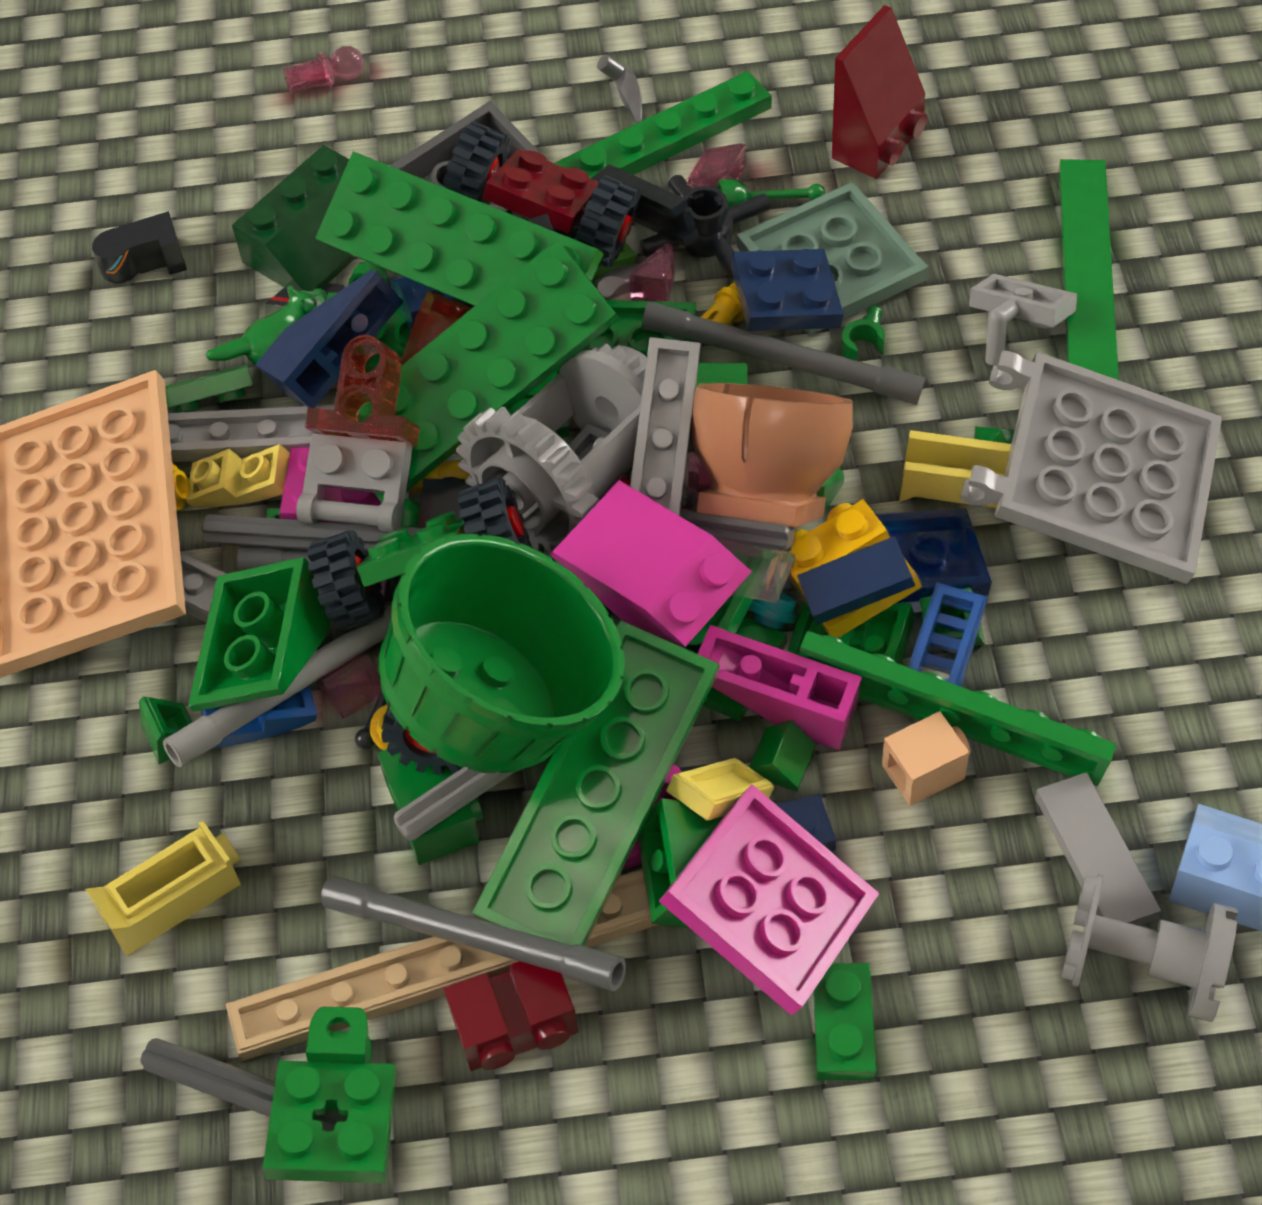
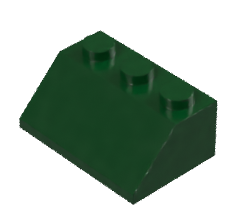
(282, 227)

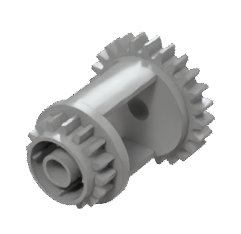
(539, 466)

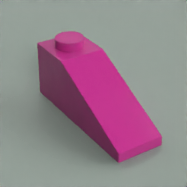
(784, 685)

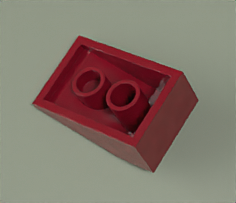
(876, 97)

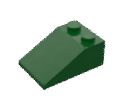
(258, 634)

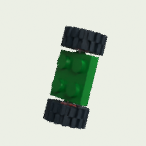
(352, 576)

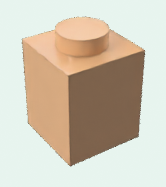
(926, 757)

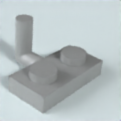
(1013, 298)

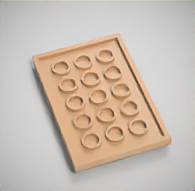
(87, 524)

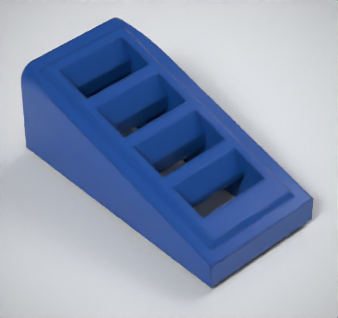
(963, 648)

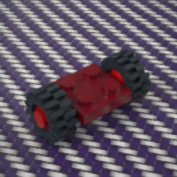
(539, 187)

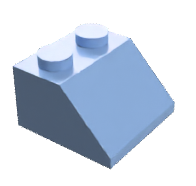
(1222, 866)

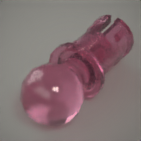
(345, 63)

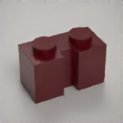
(510, 1014)

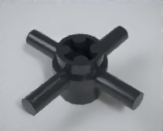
(711, 219)

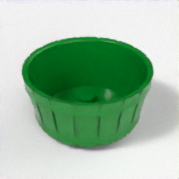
(496, 653)

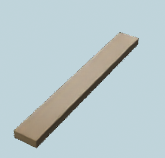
(402, 978)

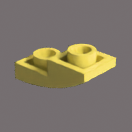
(233, 480)

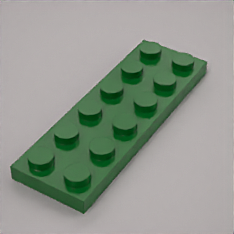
(434, 232)
(497, 353)
(598, 796)

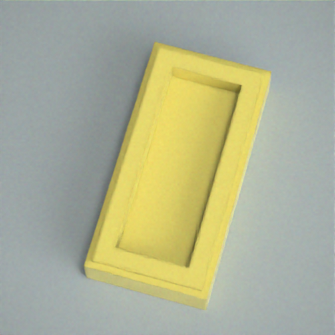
(716, 787)

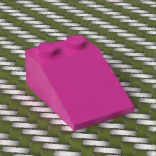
(650, 565)

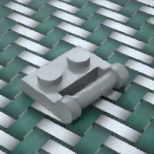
(357, 466)

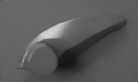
(627, 84)
(615, 282)

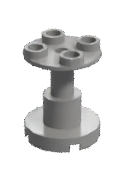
(1172, 951)

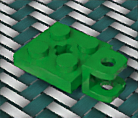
(332, 1078)

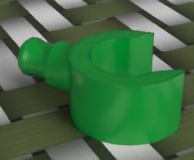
(863, 329)

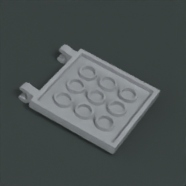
(1102, 465)

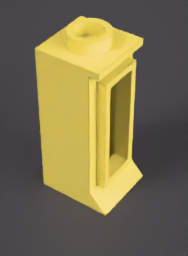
(941, 463)
(167, 888)

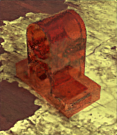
(359, 388)

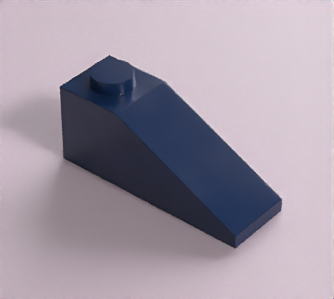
(309, 352)

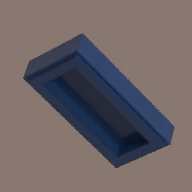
(856, 580)

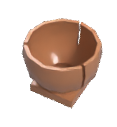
(768, 449)

